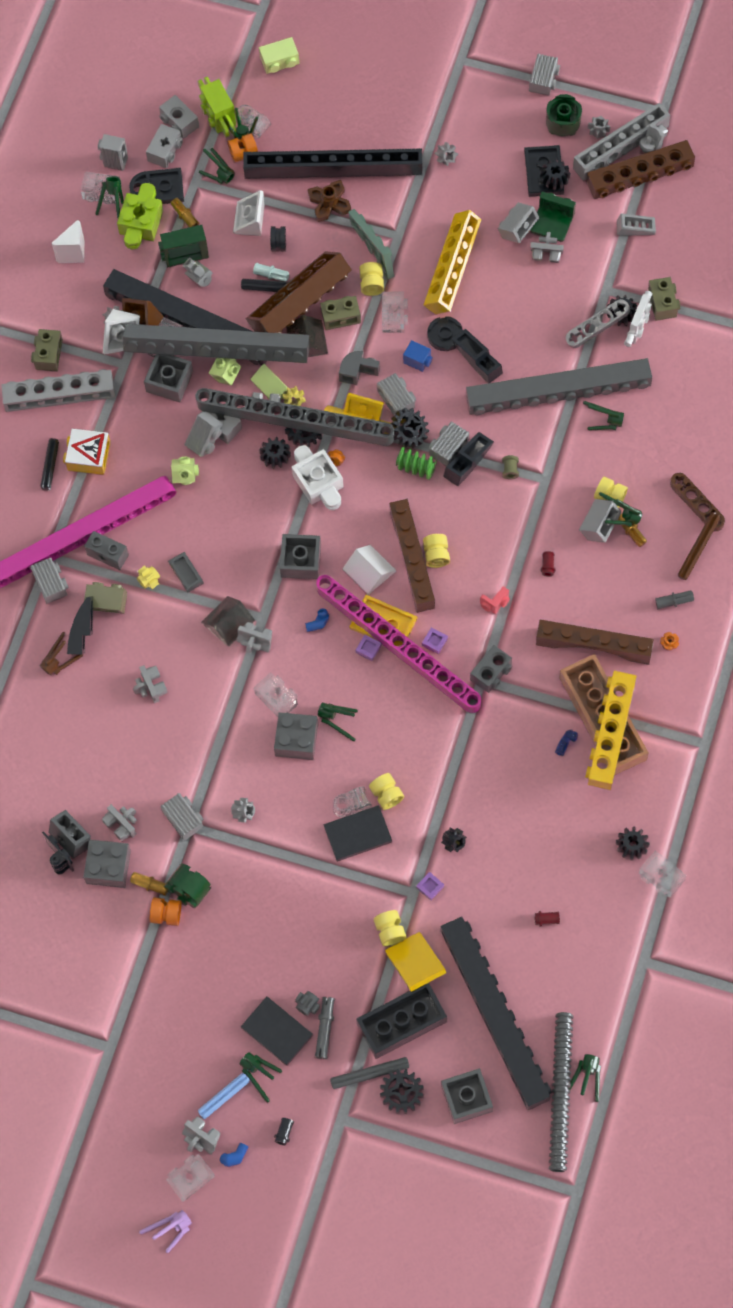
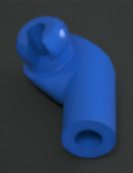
(320, 621)
(234, 1158)

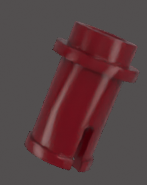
(548, 564)
(547, 918)

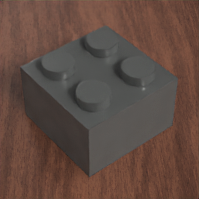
(168, 376)
(300, 556)
(296, 736)
(107, 863)
(467, 1096)

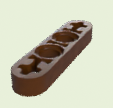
(695, 503)

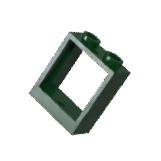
(183, 244)

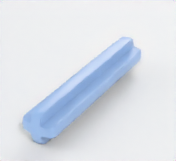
(224, 1095)

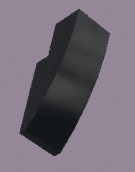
(477, 356)
(467, 459)
(81, 627)

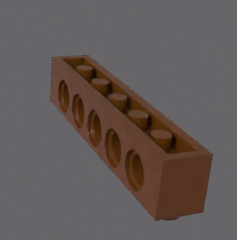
(647, 162)

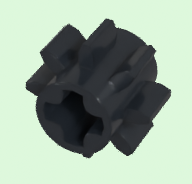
(453, 839)

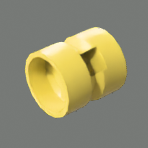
(372, 278)
(609, 488)
(436, 550)
(385, 790)
(391, 931)

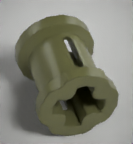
(510, 467)

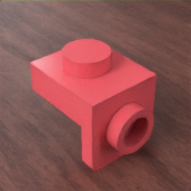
(500, 600)

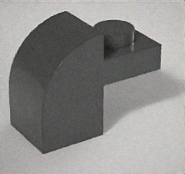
(356, 363)

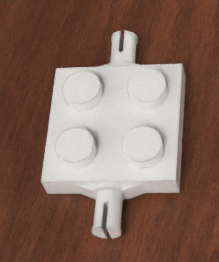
(641, 316)

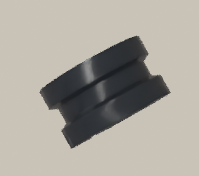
(278, 238)

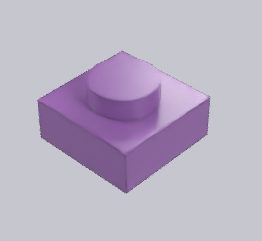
(434, 640)
(368, 647)
(430, 886)

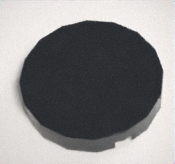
(442, 331)

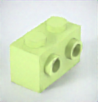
(279, 55)

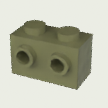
(663, 298)
(340, 312)
(47, 350)
(106, 598)

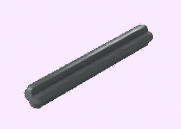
(369, 1073)

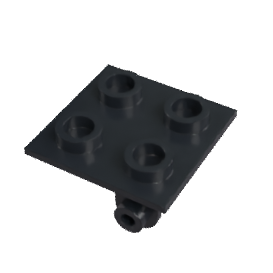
(60, 859)

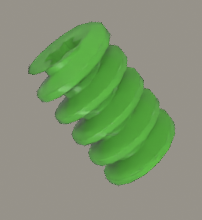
(415, 463)

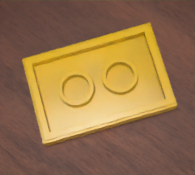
(398, 618)
(415, 961)

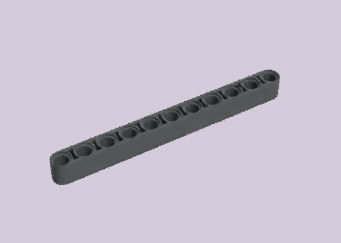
(301, 423)

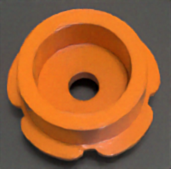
(336, 457)
(669, 645)

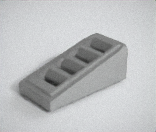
(628, 230)

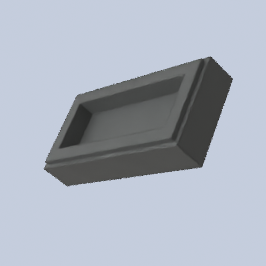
(186, 572)

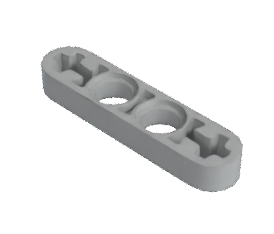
(599, 326)

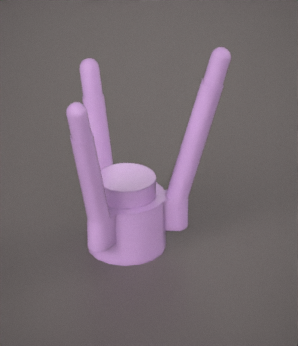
(179, 1221)

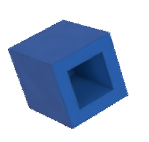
(417, 356)

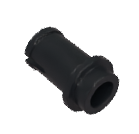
(284, 1130)

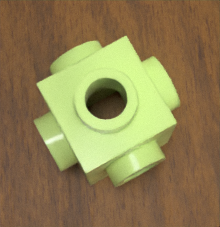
(225, 370)
(184, 470)

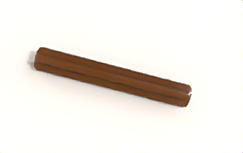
(699, 546)

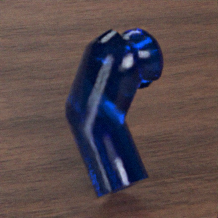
(569, 735)

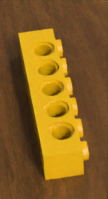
(452, 262)
(604, 777)

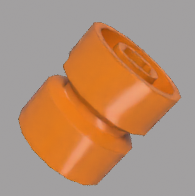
(248, 144)
(165, 911)

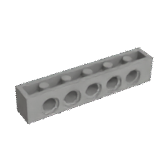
(619, 141)
(66, 395)

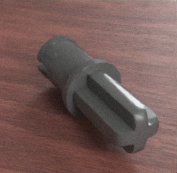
(674, 599)

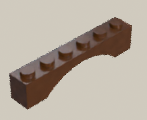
(412, 555)
(626, 646)

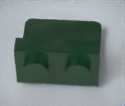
(554, 216)

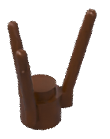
(50, 663)

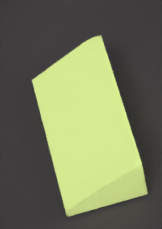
(268, 382)

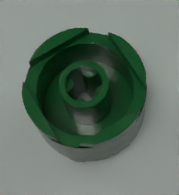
(563, 115)
(188, 886)

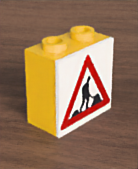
(87, 451)

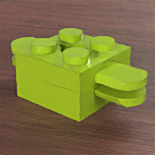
(217, 106)
(140, 216)

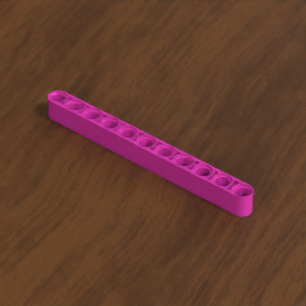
(78, 533)
(402, 651)

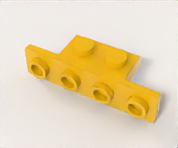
(360, 407)

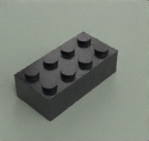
(401, 1020)

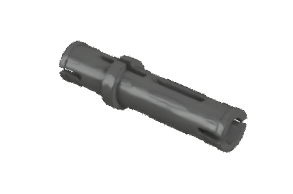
(326, 1019)

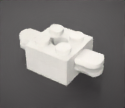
(317, 477)

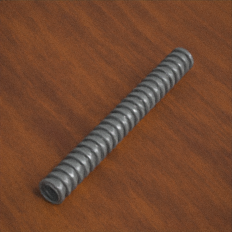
(560, 1097)

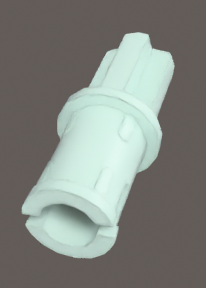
(271, 272)

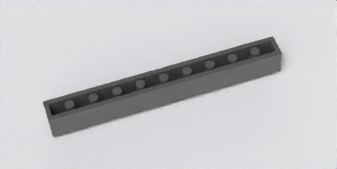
(216, 343)
(558, 386)

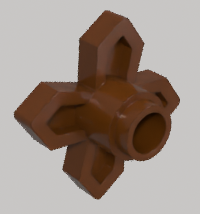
(329, 199)

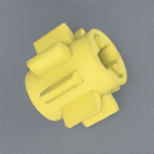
(293, 392)
(148, 577)

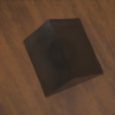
(314, 328)
(227, 618)

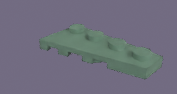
(373, 242)

